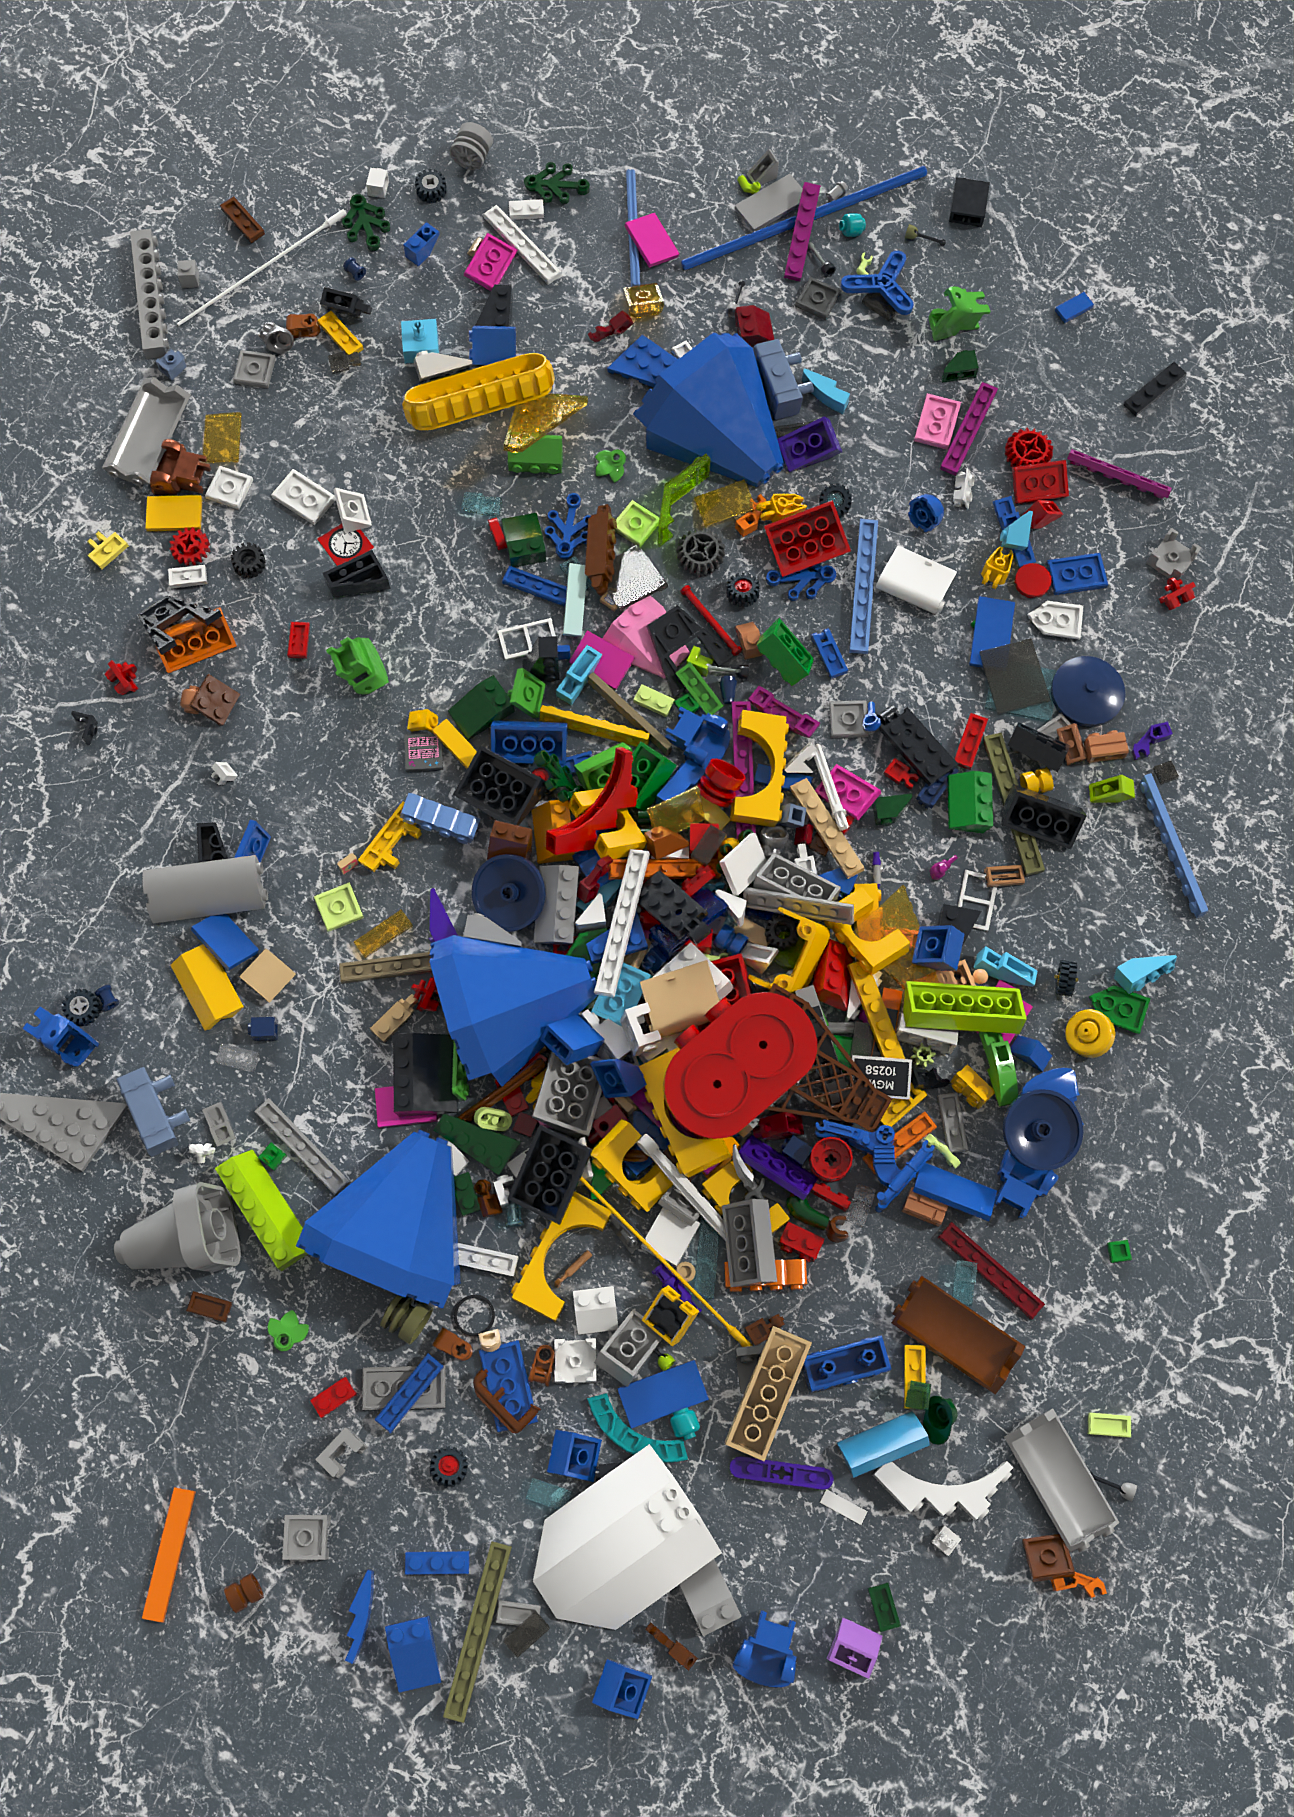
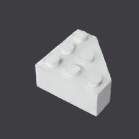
(692, 955)

